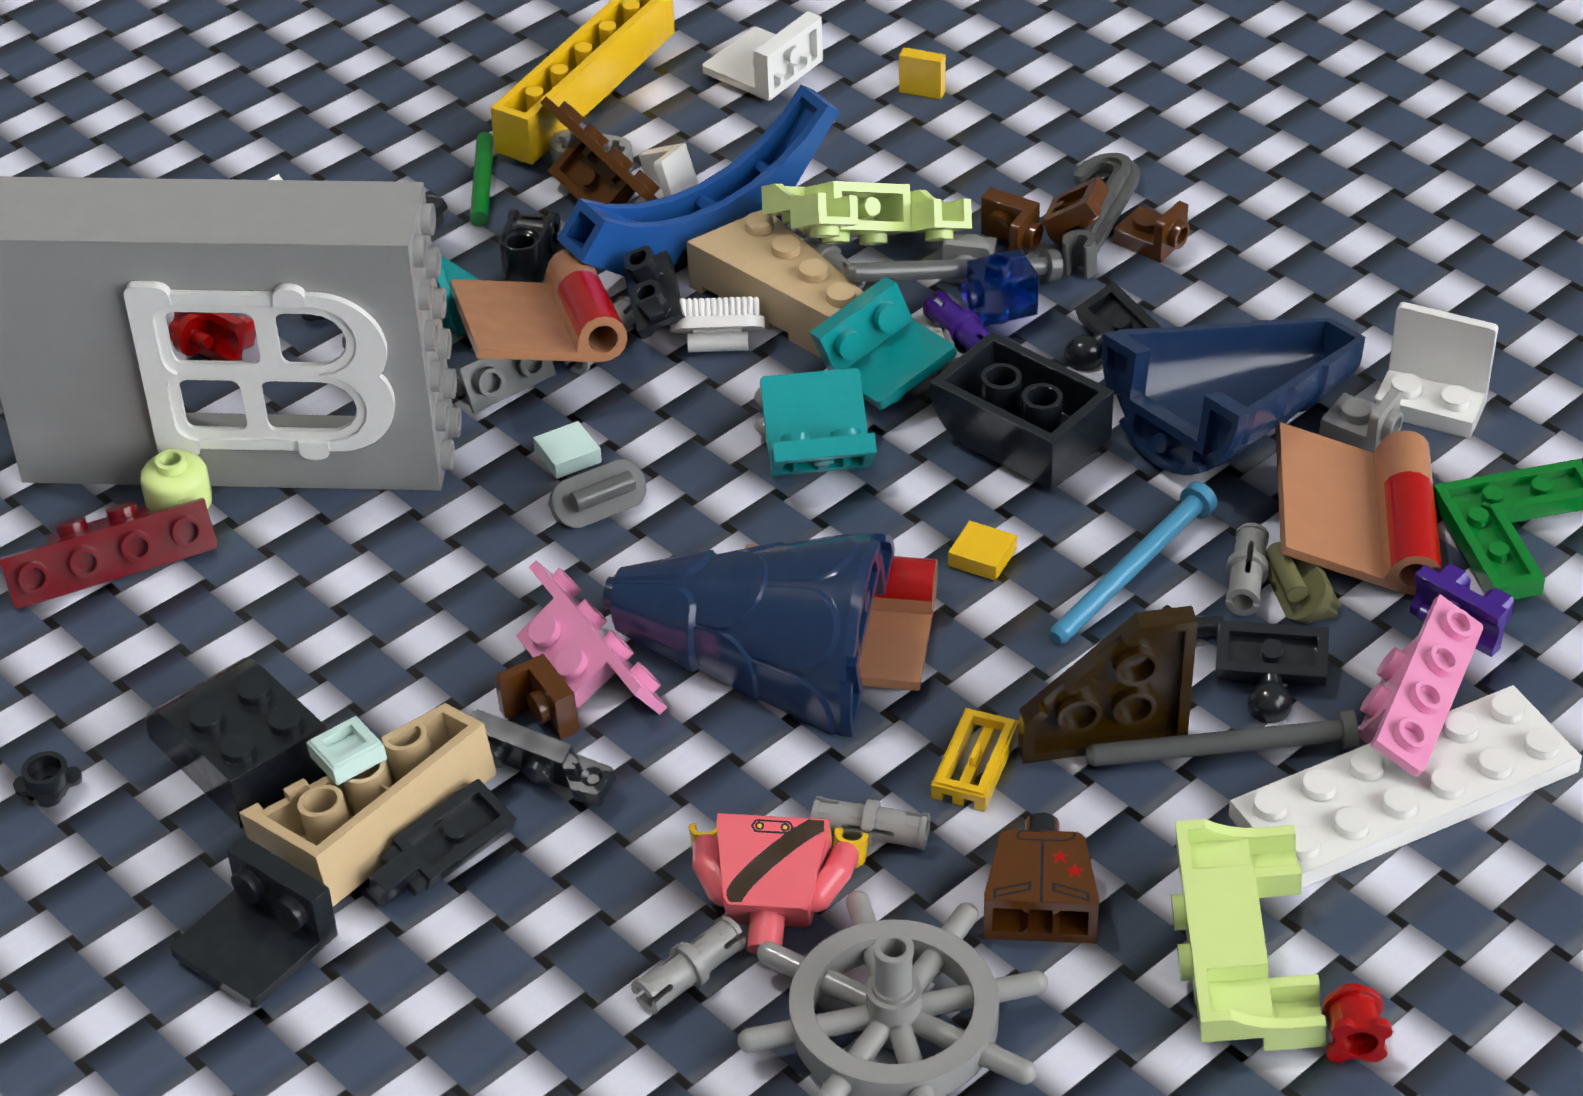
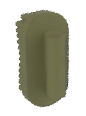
(1300, 587)

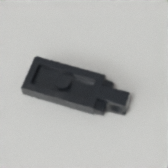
(546, 759)
(441, 843)

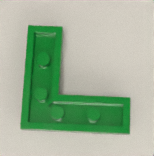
(1482, 514)

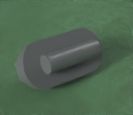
(597, 493)

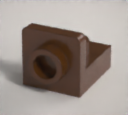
(1074, 209)
(1011, 220)
(1154, 233)
(543, 691)

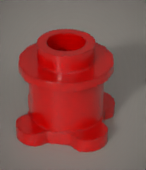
(1356, 1024)

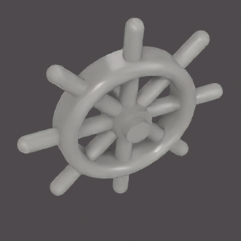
(894, 1007)

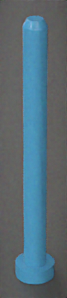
(1196, 501)

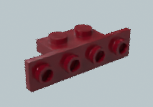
(107, 549)

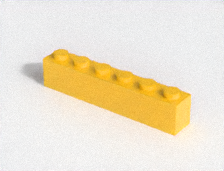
(580, 73)

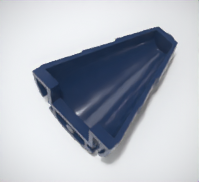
(1218, 388)
(764, 619)

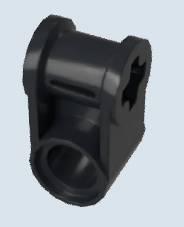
(528, 245)

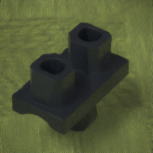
(652, 290)

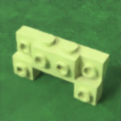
(865, 211)
(1225, 950)

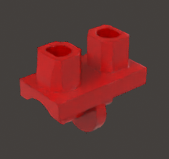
(212, 334)

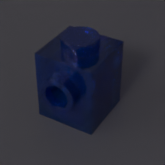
(1001, 287)

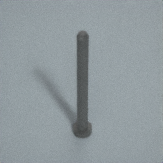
(1047, 265)
(1341, 730)

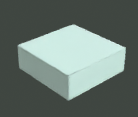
(567, 449)
(346, 750)

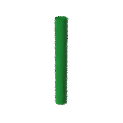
(482, 179)

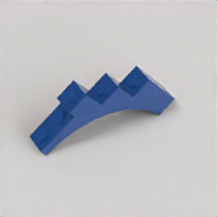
(605, 232)

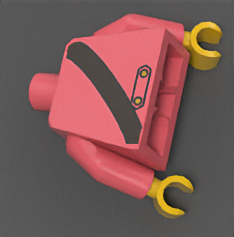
(773, 870)

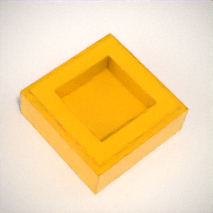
(922, 73)
(982, 550)

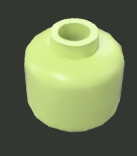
(174, 479)

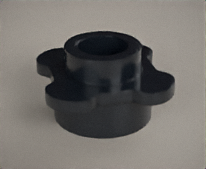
(46, 778)

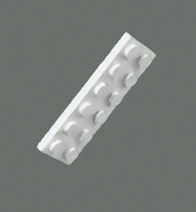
(1370, 805)

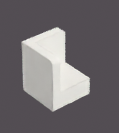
(669, 168)

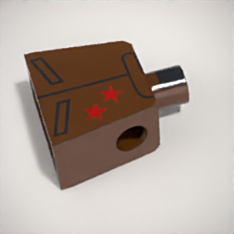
(1041, 885)

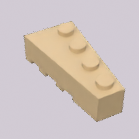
(772, 263)
(346, 828)

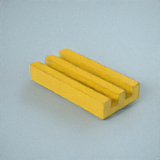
(964, 788)

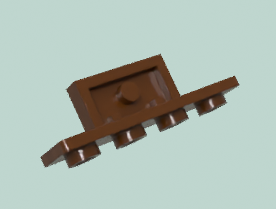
(590, 169)

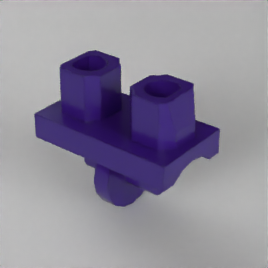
(1491, 609)

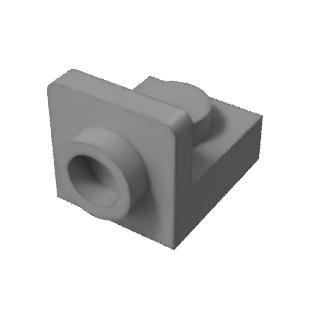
(967, 247)
(1362, 422)

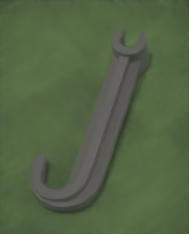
(1083, 245)

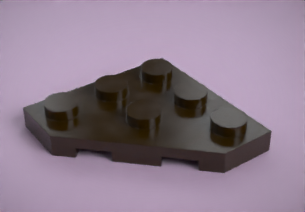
(1120, 690)

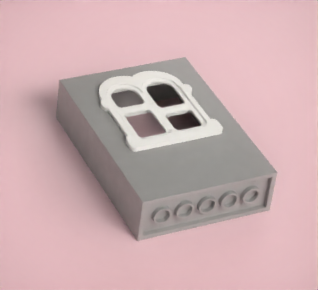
(92, 355)

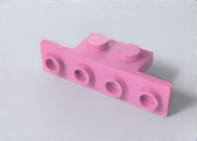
(578, 646)
(1419, 687)

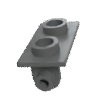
(497, 379)

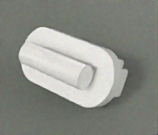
(719, 323)

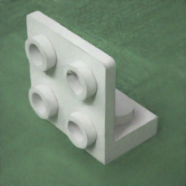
(769, 61)
(1440, 368)

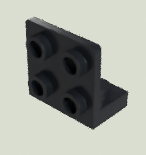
(261, 929)

